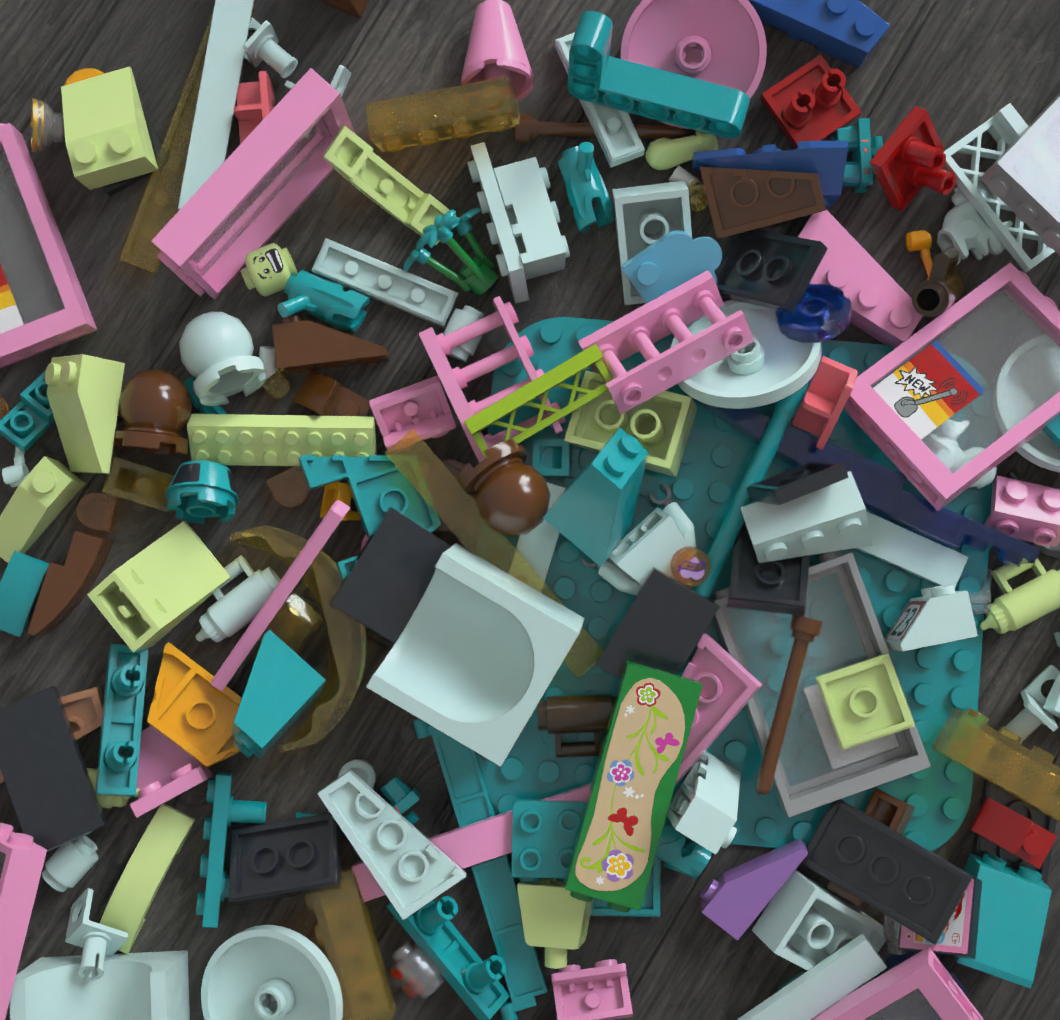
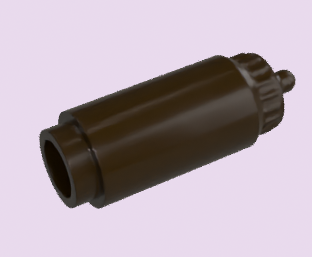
(941, 288)
(575, 715)

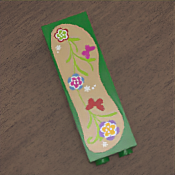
(632, 787)

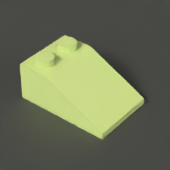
(106, 129)
(85, 407)
(658, 425)

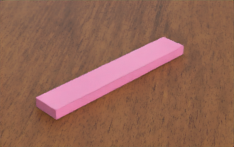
(280, 594)

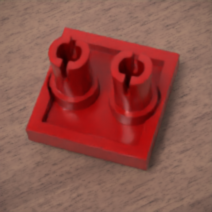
(811, 102)
(912, 161)

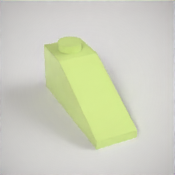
(36, 505)

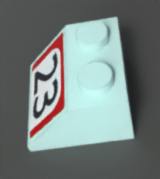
(933, 619)

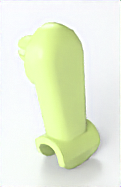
(668, 153)

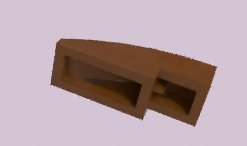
(69, 582)

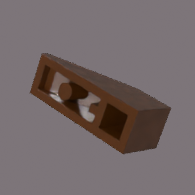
(312, 346)

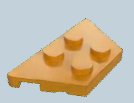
(193, 710)

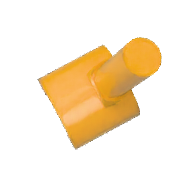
(921, 242)

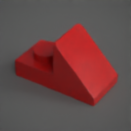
(1013, 832)

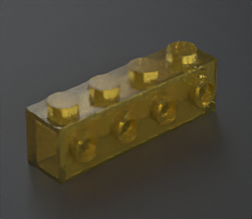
(443, 114)
(1002, 760)
(353, 950)

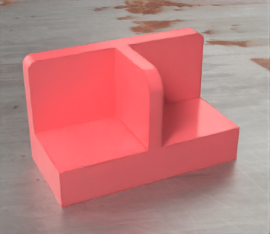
(254, 103)
(825, 399)

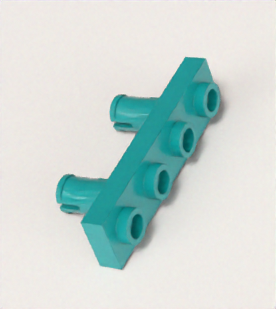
(121, 722)
(215, 829)
(460, 965)

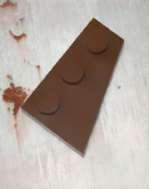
(759, 198)

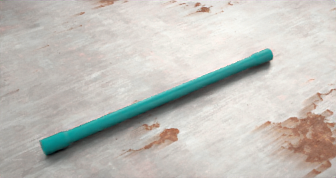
(759, 465)

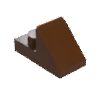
(329, 398)

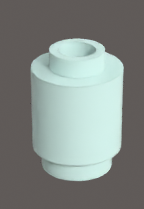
(460, 319)
(70, 863)

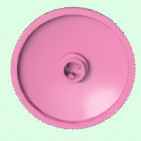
(699, 40)

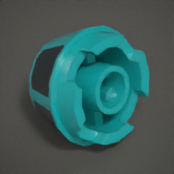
(202, 491)

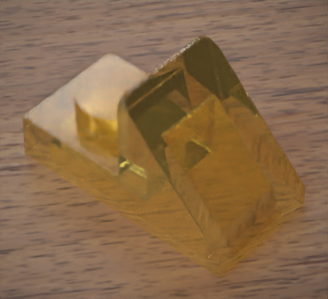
(138, 484)
(294, 622)

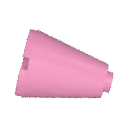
(497, 49)

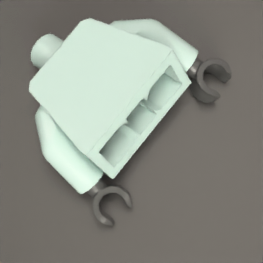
(648, 546)

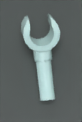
(16, 474)

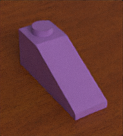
(746, 889)

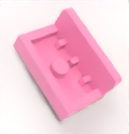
(413, 407)
(1025, 511)
(592, 992)

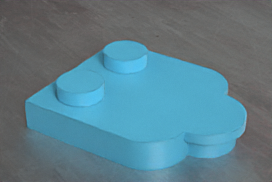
(671, 263)

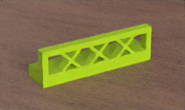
(539, 387)

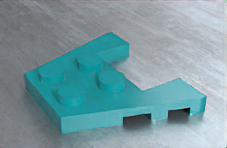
(374, 487)

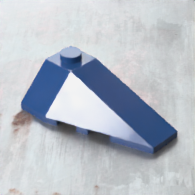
(819, 157)

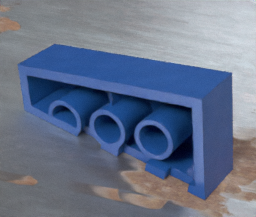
(836, 27)

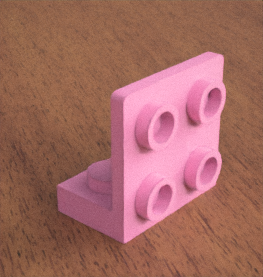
(164, 771)

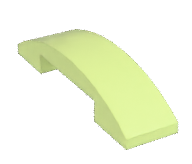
(381, 182)
(146, 872)

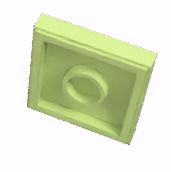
(864, 701)

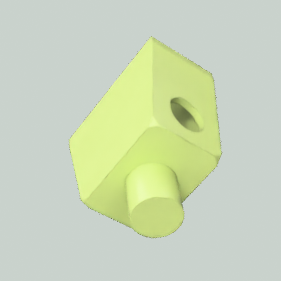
(553, 919)

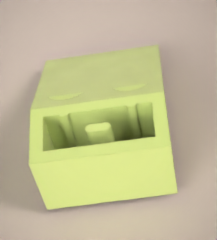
(159, 587)

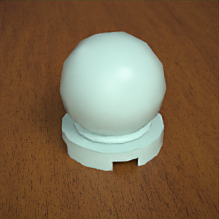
(220, 357)

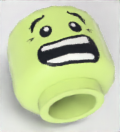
(268, 269)

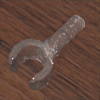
(981, 599)

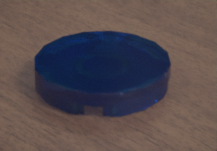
(819, 315)

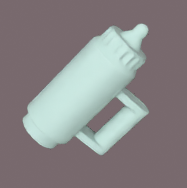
(240, 604)

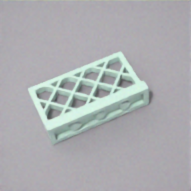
(1005, 129)

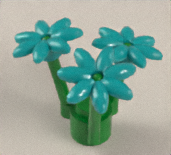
(476, 273)

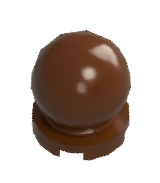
(155, 411)
(508, 492)

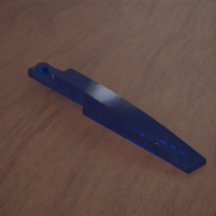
(883, 490)

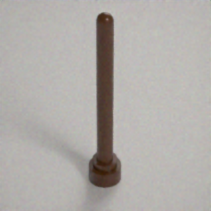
(531, 128)
(803, 632)

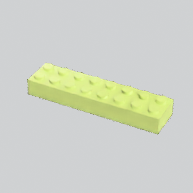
(278, 438)

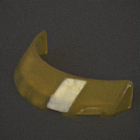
(345, 635)

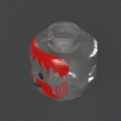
(415, 971)

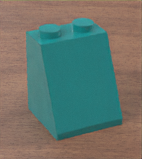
(602, 498)
(274, 696)
(1010, 919)

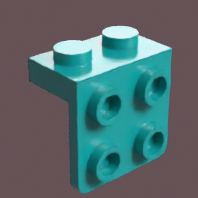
(544, 838)

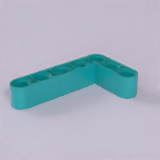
(645, 89)

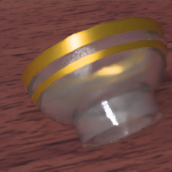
(45, 126)

